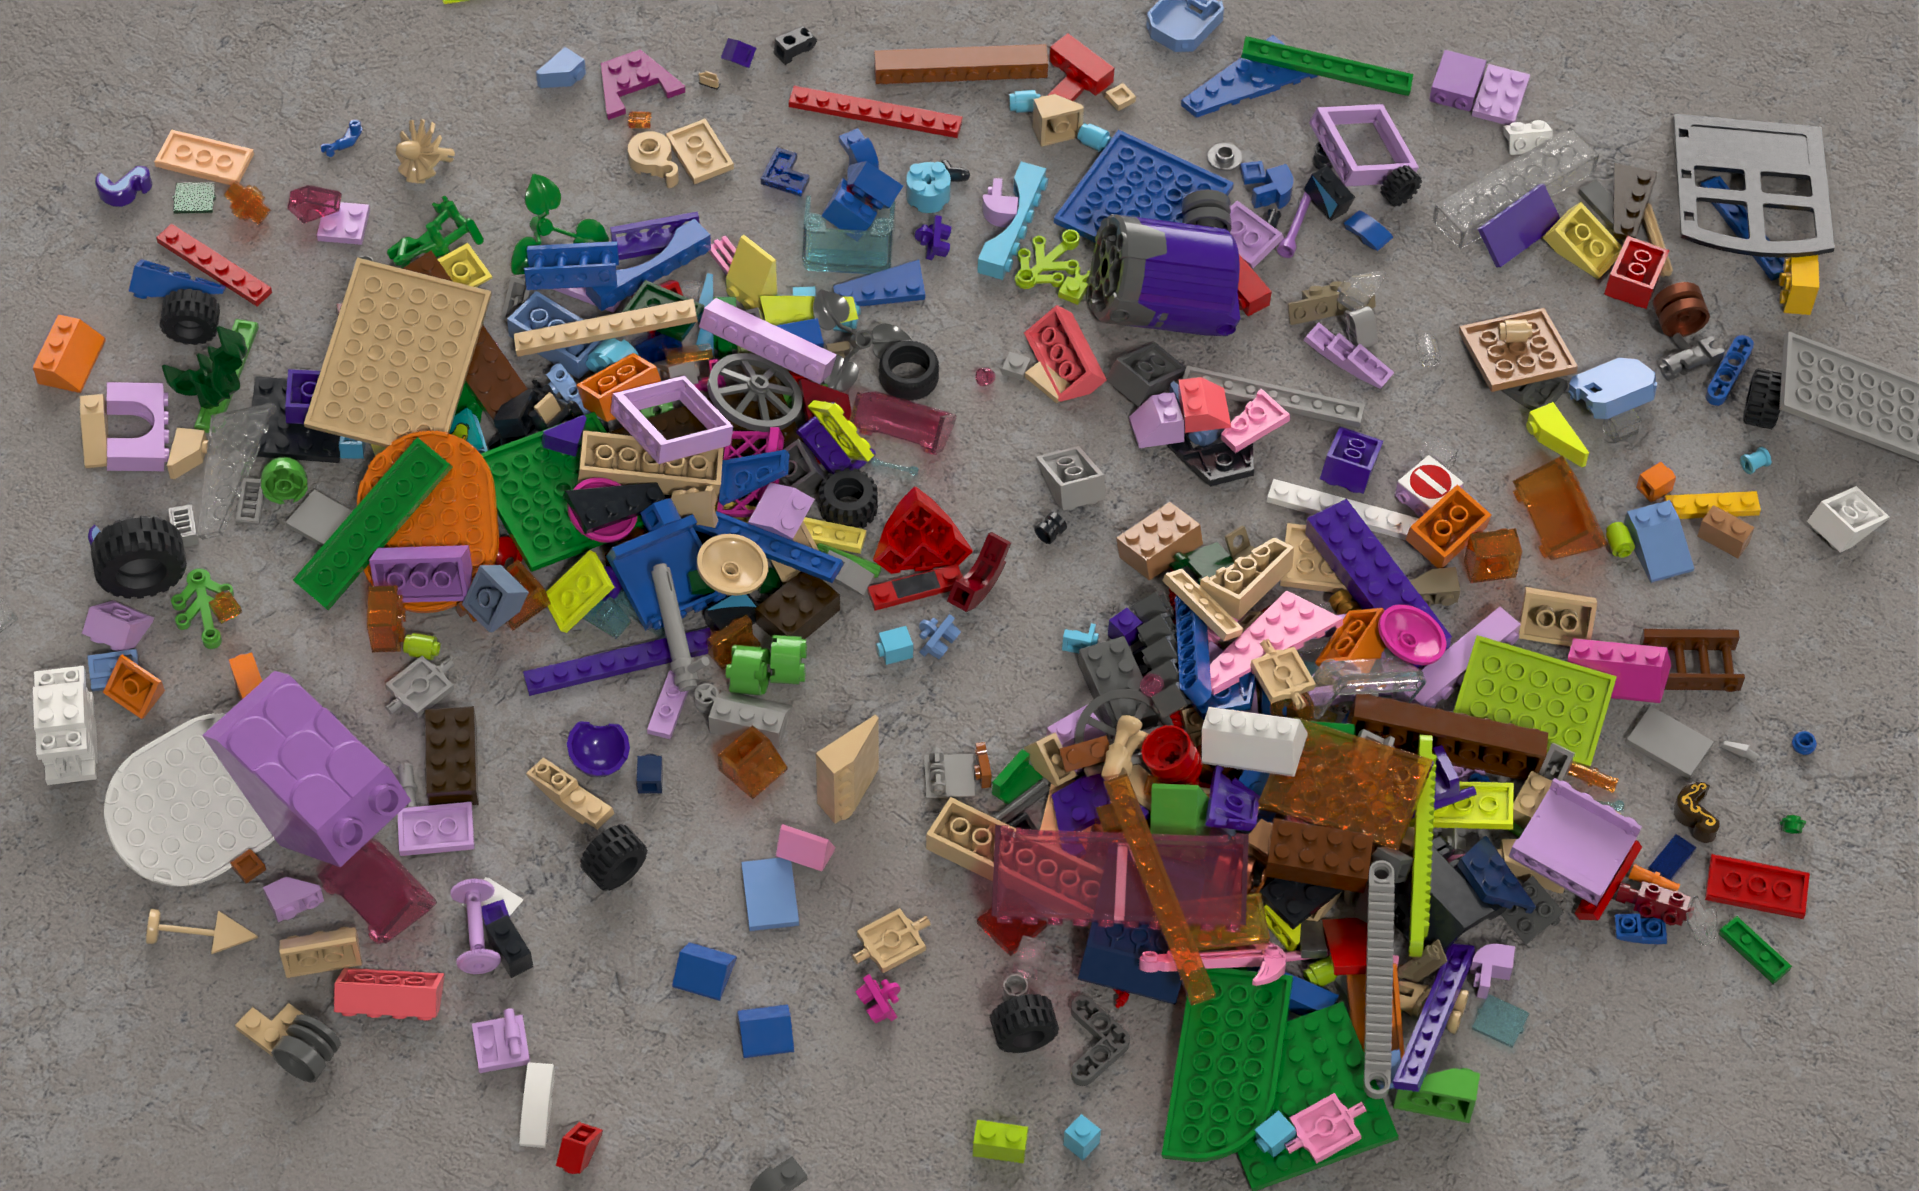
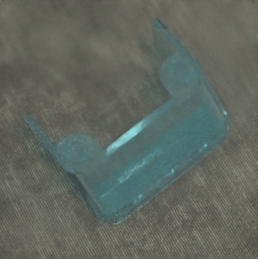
(847, 249)

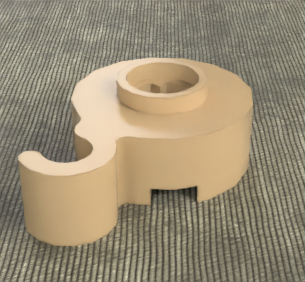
(652, 154)

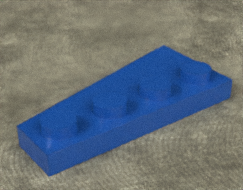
(888, 286)

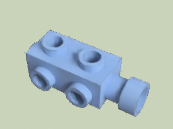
(564, 383)

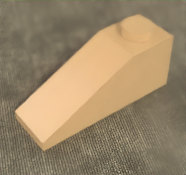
(94, 430)

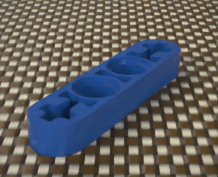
(1730, 370)

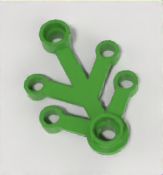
(200, 604)

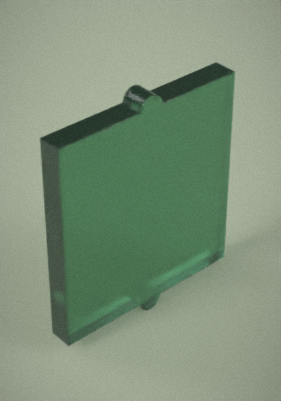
(194, 197)

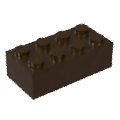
(451, 756)

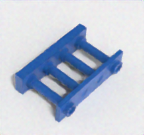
(572, 265)

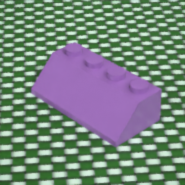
(424, 572)

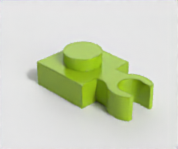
(1074, 288)

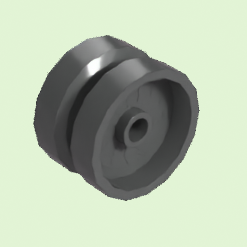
(1207, 209)

